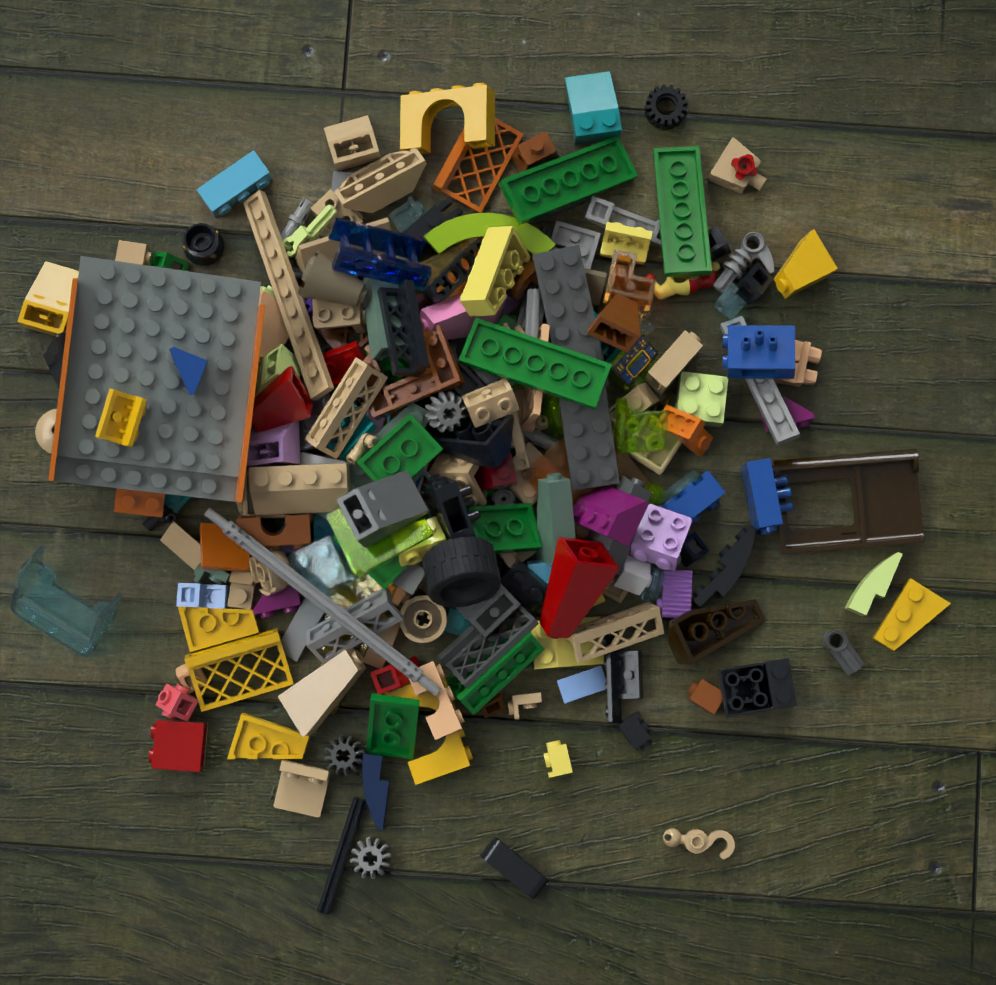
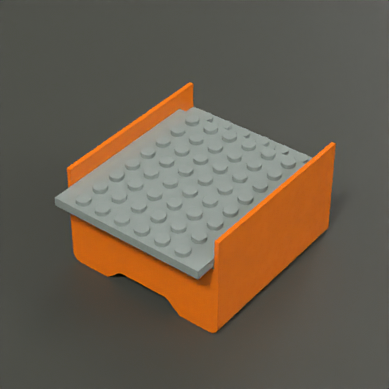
(120, 339)

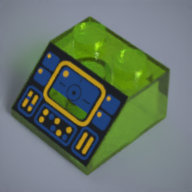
(630, 366)

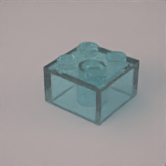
(323, 565)

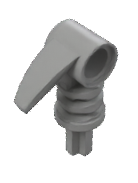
(742, 257)

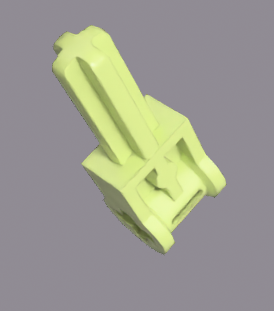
(305, 235)

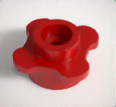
(746, 160)

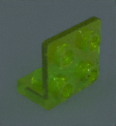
(639, 430)

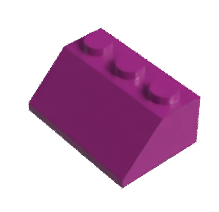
(610, 513)

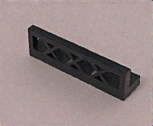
(411, 329)

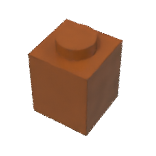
(705, 695)

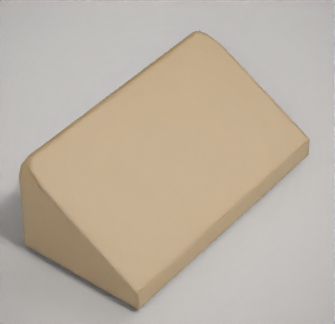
(182, 545)

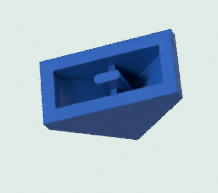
(189, 367)

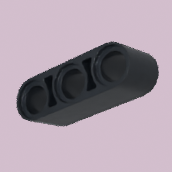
(514, 868)

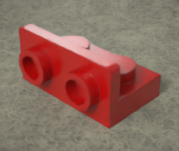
(340, 360)

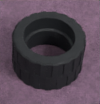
(461, 571)

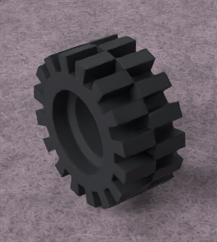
(674, 96)

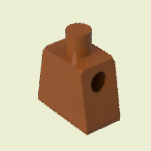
(534, 152)

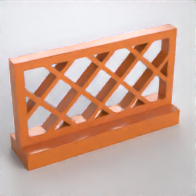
(457, 156)

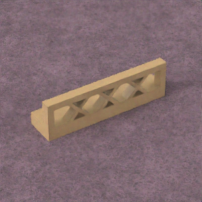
(342, 406)
(616, 622)

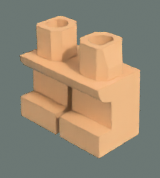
(803, 354)

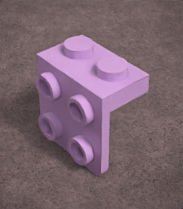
(660, 537)

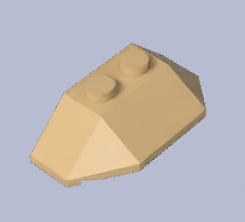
(382, 181)

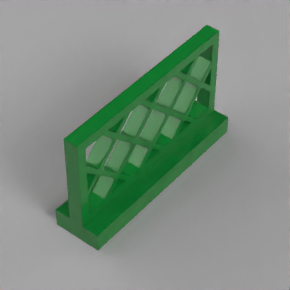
(498, 675)

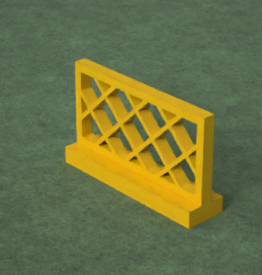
(232, 650)

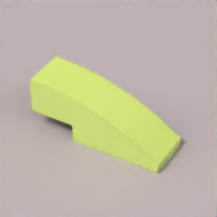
(873, 585)

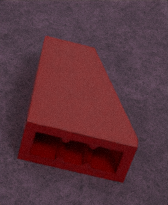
(281, 402)

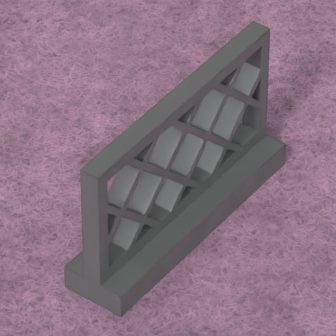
(473, 645)

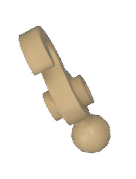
(697, 841)

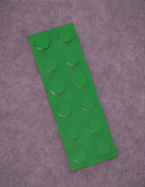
(568, 180)
(682, 211)
(535, 363)

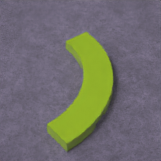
(476, 225)

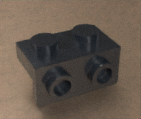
(524, 584)

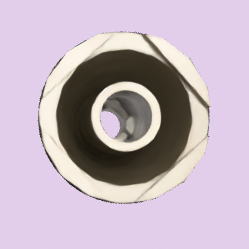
(331, 285)

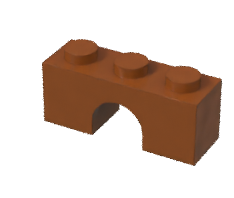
(295, 533)

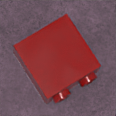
(178, 745)

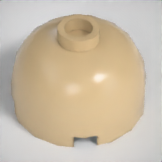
(269, 580)

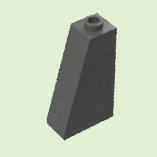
(617, 550)

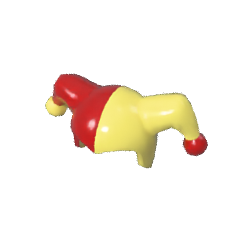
(684, 284)

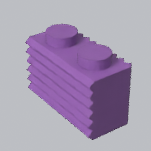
(675, 593)

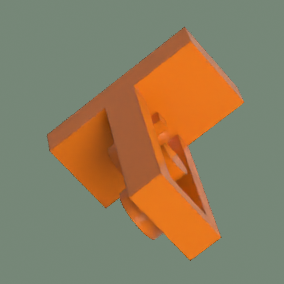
(688, 430)

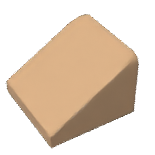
(185, 679)

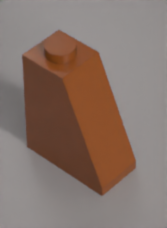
(617, 323)

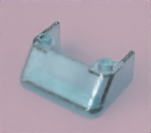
(57, 611)

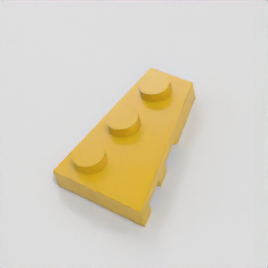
(216, 626)

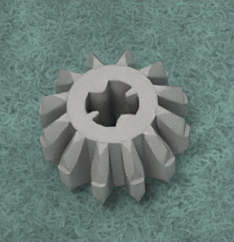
(436, 411)
(365, 864)

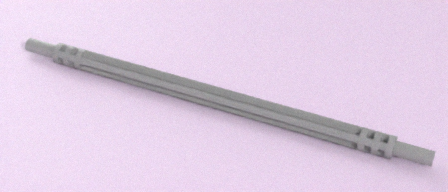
(322, 601)

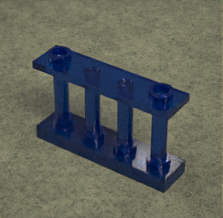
(375, 265)

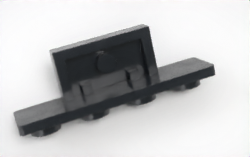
(623, 679)

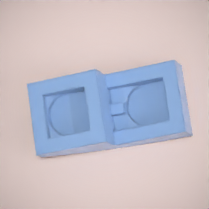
(202, 595)
(582, 684)

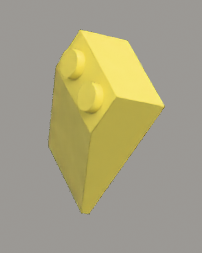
(560, 652)

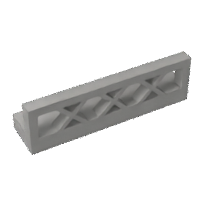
(365, 610)

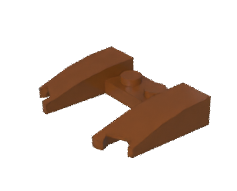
(441, 376)

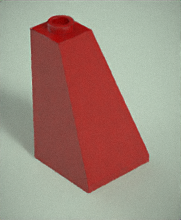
(575, 583)

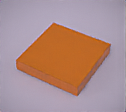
(219, 551)

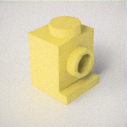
(557, 759)

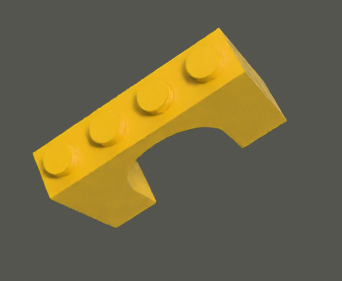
(421, 108)
(449, 756)

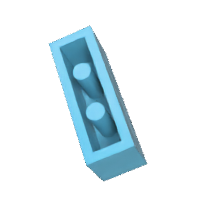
(235, 184)

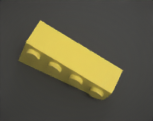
(494, 271)

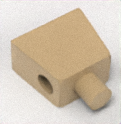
(724, 174)

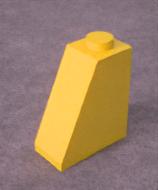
(805, 266)

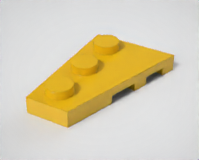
(908, 614)
(265, 739)

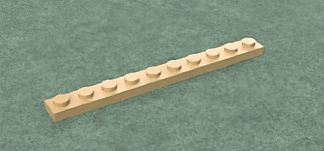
(286, 293)

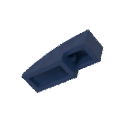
(375, 788)

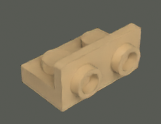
(490, 402)

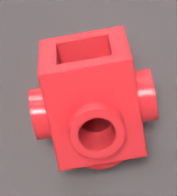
(176, 702)

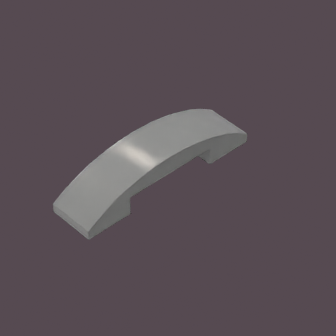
(602, 211)
(295, 637)

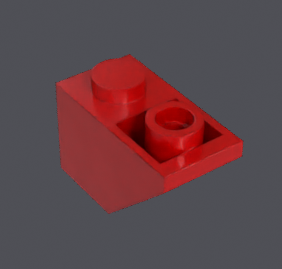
(390, 678)

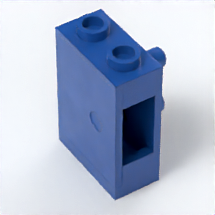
(759, 352)
(763, 497)

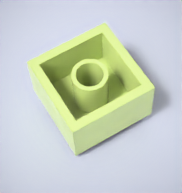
(702, 396)

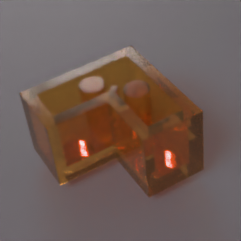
(625, 283)

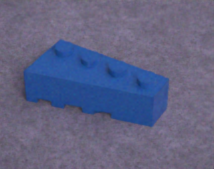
(696, 497)

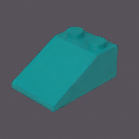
(593, 107)

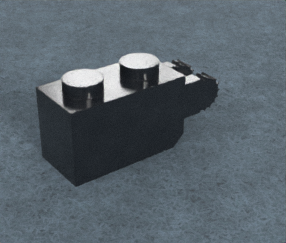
(432, 219)

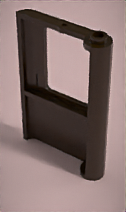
(882, 500)

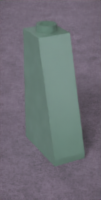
(374, 320)
(554, 514)

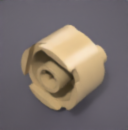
(428, 632)

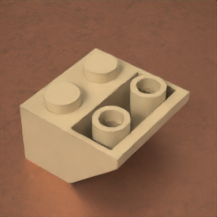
(352, 143)

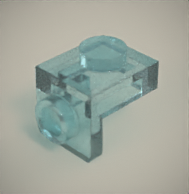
(406, 214)

